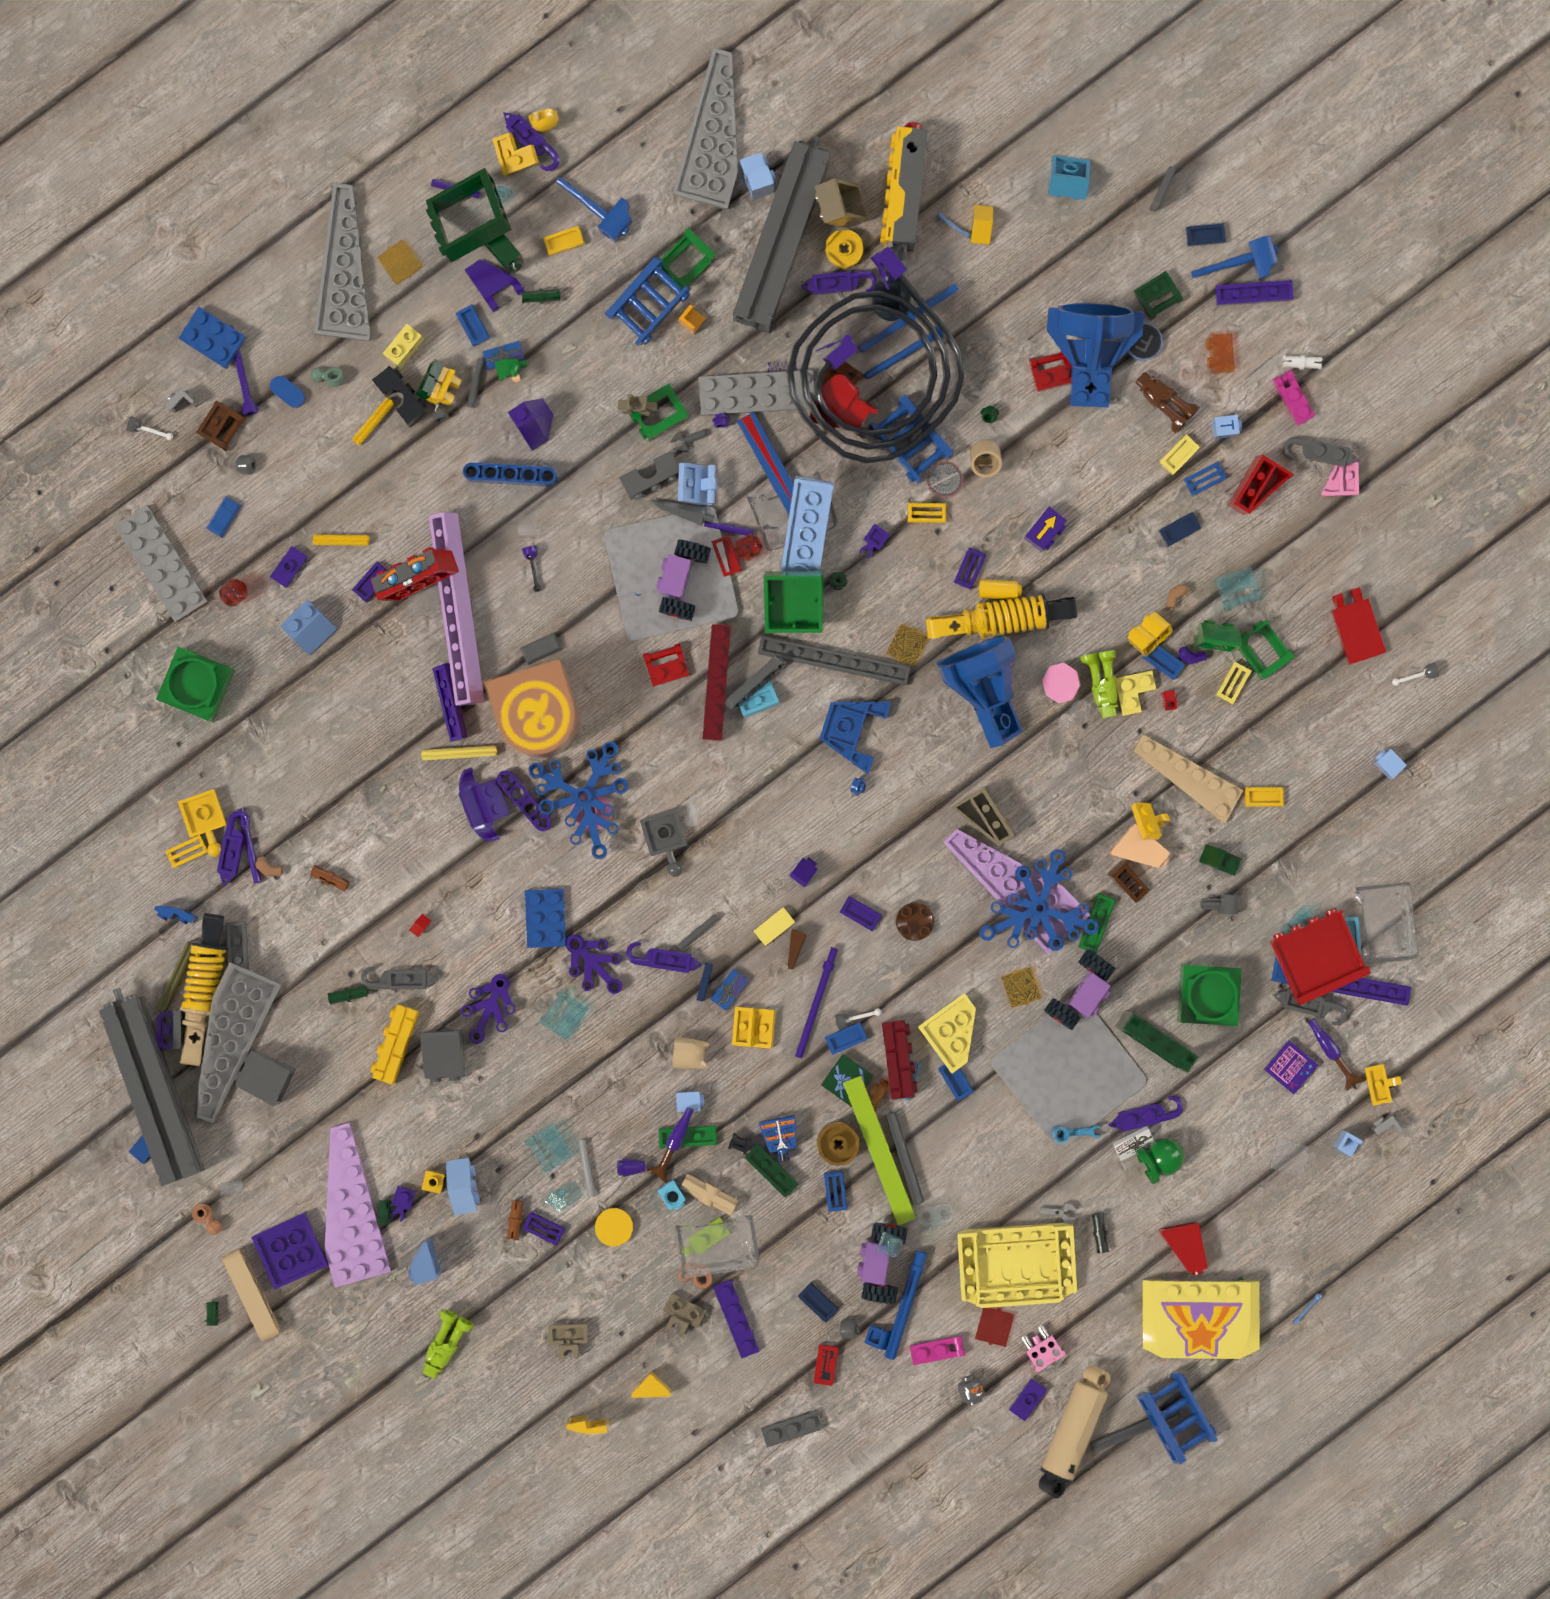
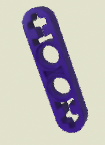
(521, 803)

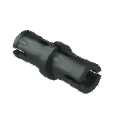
(1100, 1232)

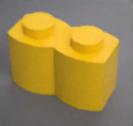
(1150, 633)

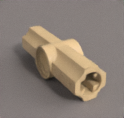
(709, 1194)

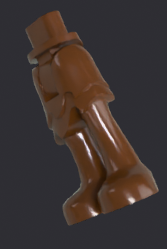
(1160, 394)

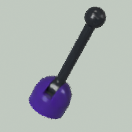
(531, 553)

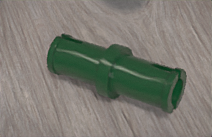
(540, 296)
(347, 994)

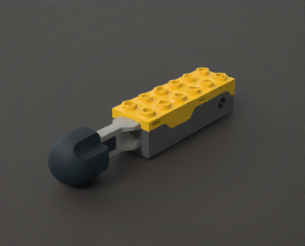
(903, 205)

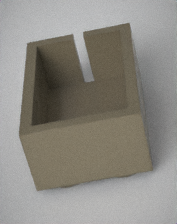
(834, 197)

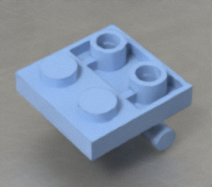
(697, 484)

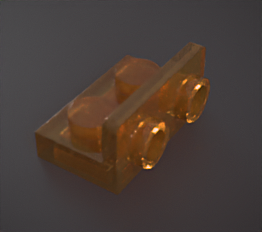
(1220, 353)

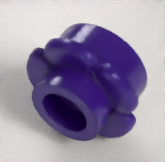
(721, 420)

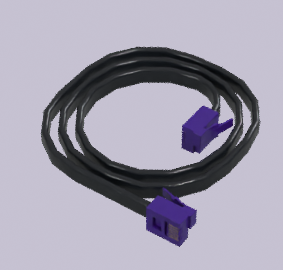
(893, 268)

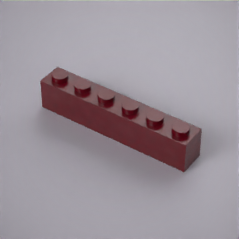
(716, 682)

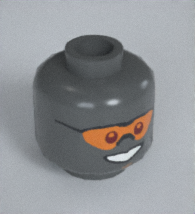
(971, 1390)

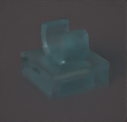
(556, 1200)
(889, 1244)

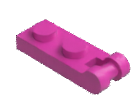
(1294, 398)
(937, 1350)

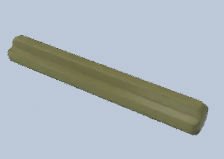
(175, 979)

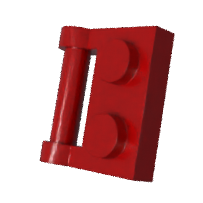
(1050, 377)
(667, 671)

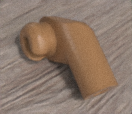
(1175, 593)
(266, 869)

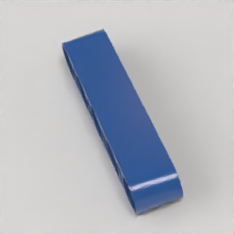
(501, 469)

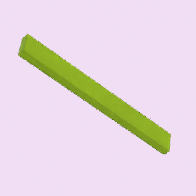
(879, 1150)

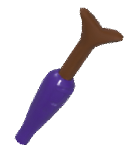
(1333, 1052)
(673, 1143)

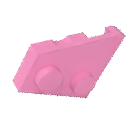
(1343, 481)

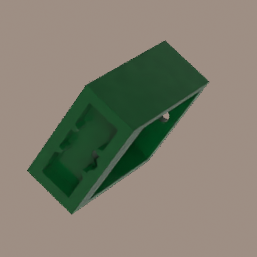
(505, 253)

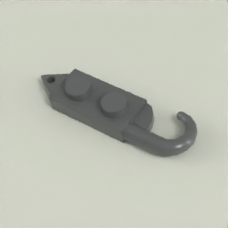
(1322, 452)
(399, 979)
(1317, 1007)

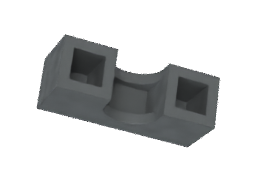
(637, 486)

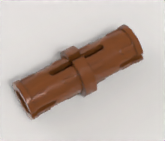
(329, 878)
(515, 1220)

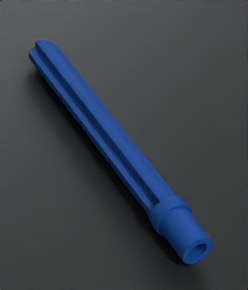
(905, 1305)

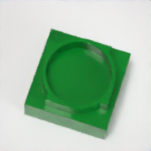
(794, 601)
(195, 684)
(1209, 995)

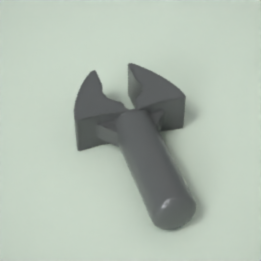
(687, 439)

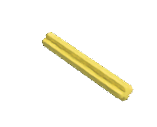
(454, 753)

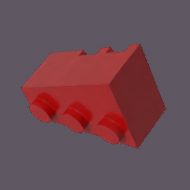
(1257, 484)

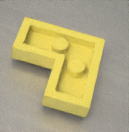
(1128, 690)

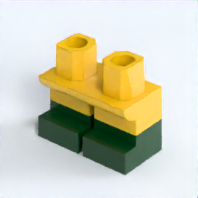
(436, 383)

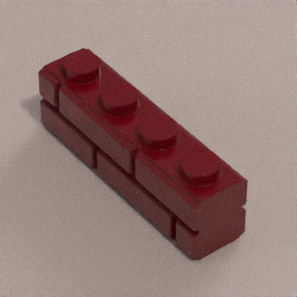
(898, 1059)

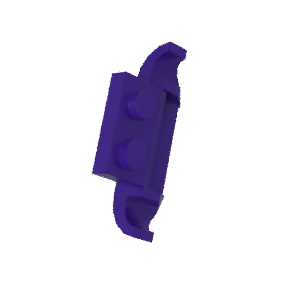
(482, 804)

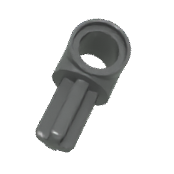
(1225, 904)

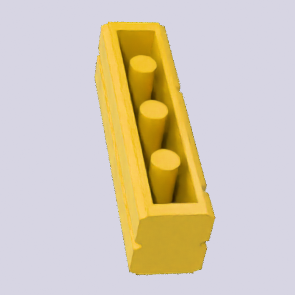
(395, 1045)

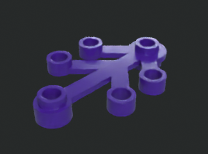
(591, 961)
(490, 1006)

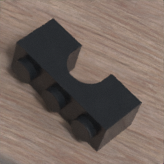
(389, 382)

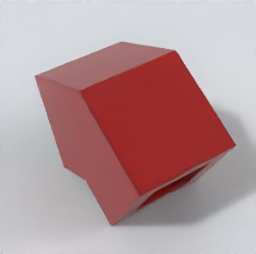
(1169, 700)
(420, 925)

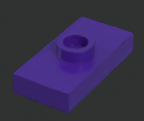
(289, 567)
(1027, 1399)

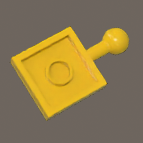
(203, 815)

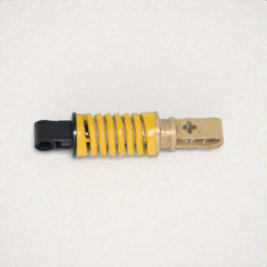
(203, 986)

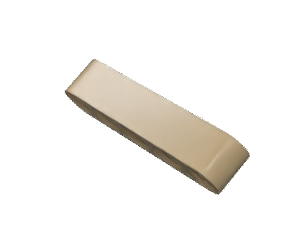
(251, 1295)

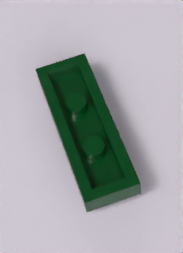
(771, 1170)

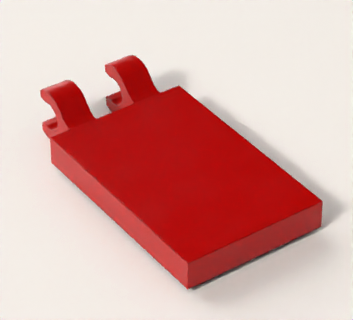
(1357, 628)

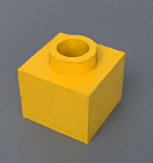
(438, 1176)

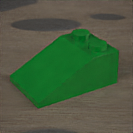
(1218, 637)

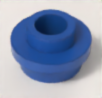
(858, 786)

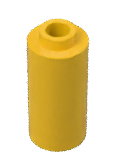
(999, 589)

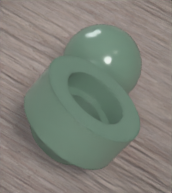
(333, 376)

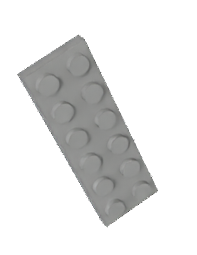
(750, 393)
(161, 563)

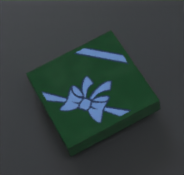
(842, 1071)

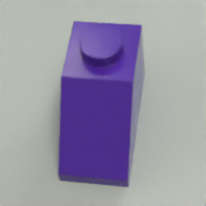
(804, 871)

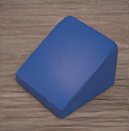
(877, 1337)

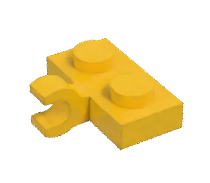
(1147, 822)
(1379, 1084)

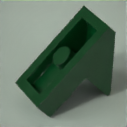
(1220, 859)

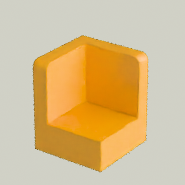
(691, 319)

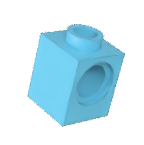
(672, 1186)

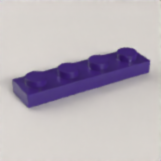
(1254, 293)
(452, 713)
(736, 1318)

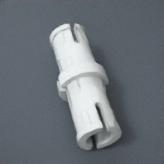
(1302, 362)

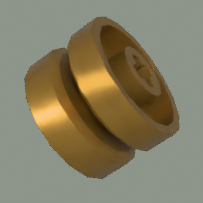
(846, 1151)

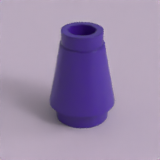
(630, 1167)

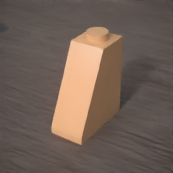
(1139, 850)

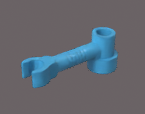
(1065, 1133)

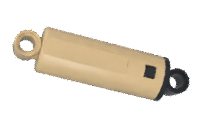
(1074, 1431)

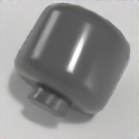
(245, 464)
(849, 1328)

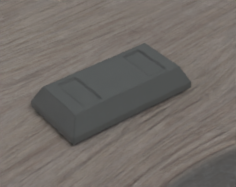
(541, 648)

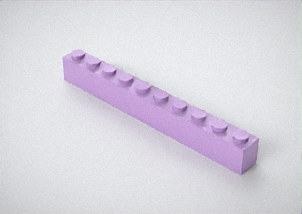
(457, 614)

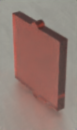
(994, 1326)

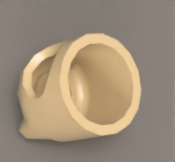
(985, 454)
(689, 1053)

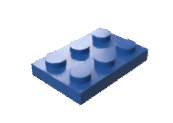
(212, 337)
(545, 918)

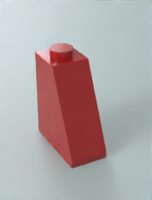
(1187, 1245)

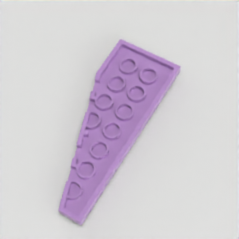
(997, 875)
(352, 1232)

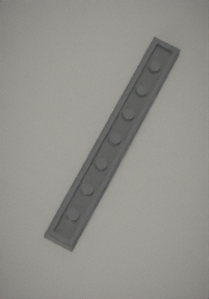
(834, 660)

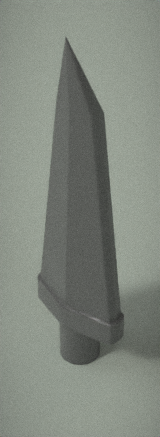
(689, 512)

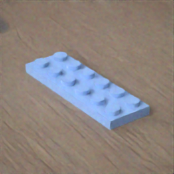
(807, 524)

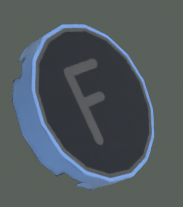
(1147, 345)

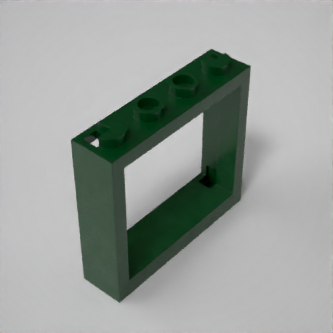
(479, 235)
(1156, 1041)

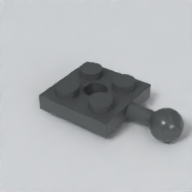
(675, 839)

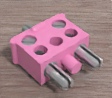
(1047, 1357)

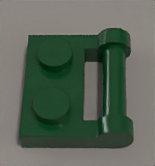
(1155, 289)

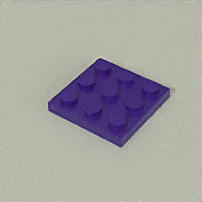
(290, 1250)

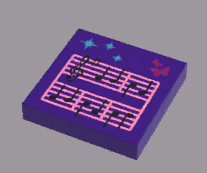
(1290, 1067)

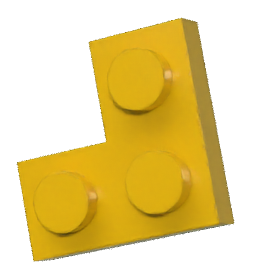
(510, 158)

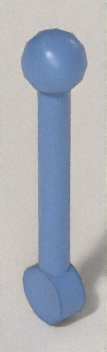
(940, 216)
(1318, 1297)

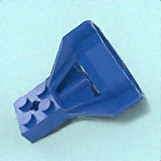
(1093, 357)
(990, 693)

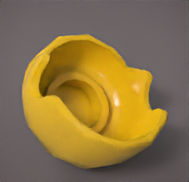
(544, 120)

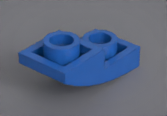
(168, 912)

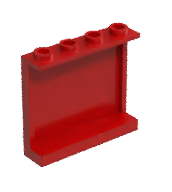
(1318, 956)

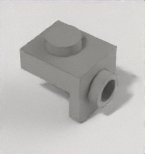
(176, 400)
(1382, 1124)

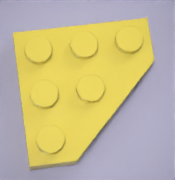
(951, 1032)

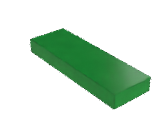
(1101, 913)
(694, 1136)

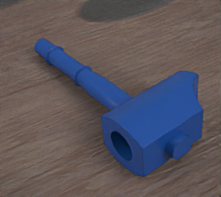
(613, 223)
(1261, 253)

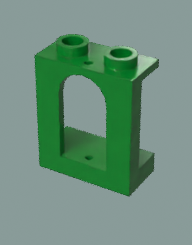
(688, 238)
(652, 431)
(1274, 641)

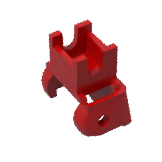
(843, 400)

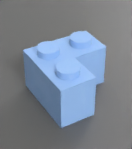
(757, 175)
(461, 1186)

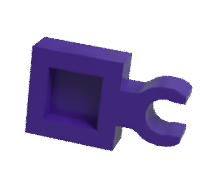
(875, 539)
(403, 1200)

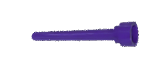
(249, 406)

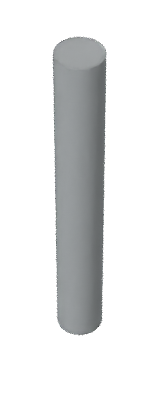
(586, 1168)

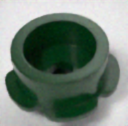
(989, 414)
(838, 585)

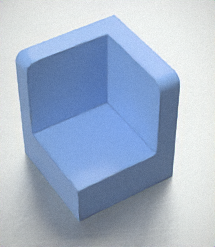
(1347, 1143)

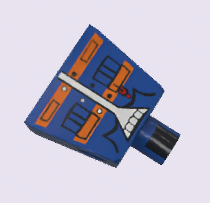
(780, 1135)

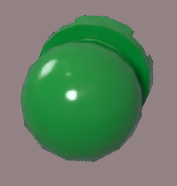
(1162, 1158)

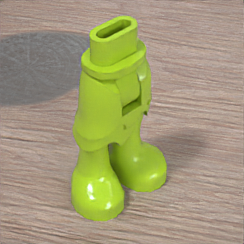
(1103, 690)
(440, 1352)

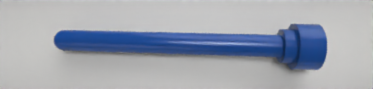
(899, 356)

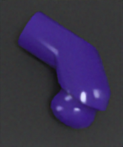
(1191, 658)

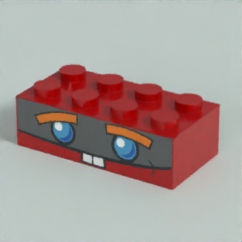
(414, 574)

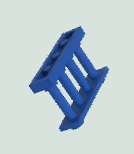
(629, 297)
(942, 449)
(1158, 1418)

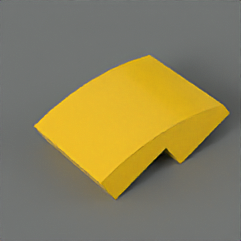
(753, 1027)
(582, 1425)

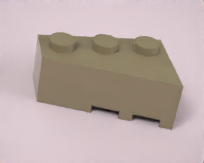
(985, 815)

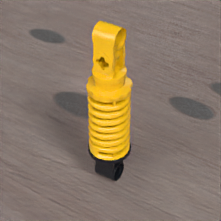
(990, 618)

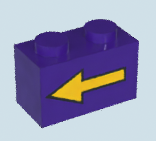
(1045, 529)

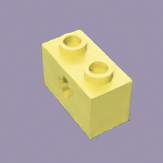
(403, 346)

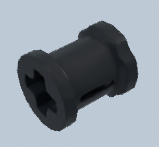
(739, 1143)

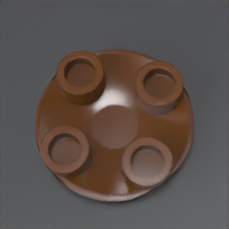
(914, 921)

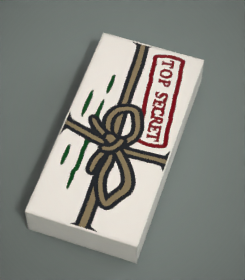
(1128, 1145)

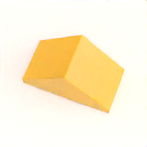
(982, 225)
(651, 1387)

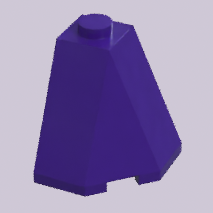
(533, 421)

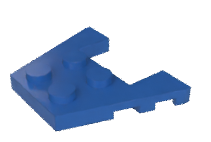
(844, 727)

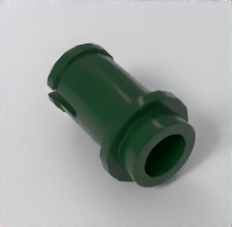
(384, 1212)
(212, 1314)

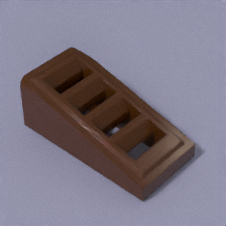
(1133, 877)
(796, 942)

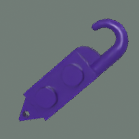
(527, 135)
(838, 282)
(231, 848)
(663, 959)
(1145, 1116)

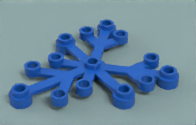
(589, 819)
(1018, 918)

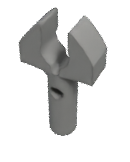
(1059, 1212)

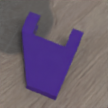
(490, 281)

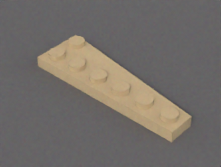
(1201, 785)

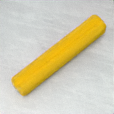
(373, 421)
(341, 540)

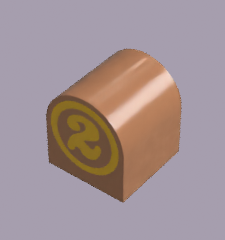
(536, 709)

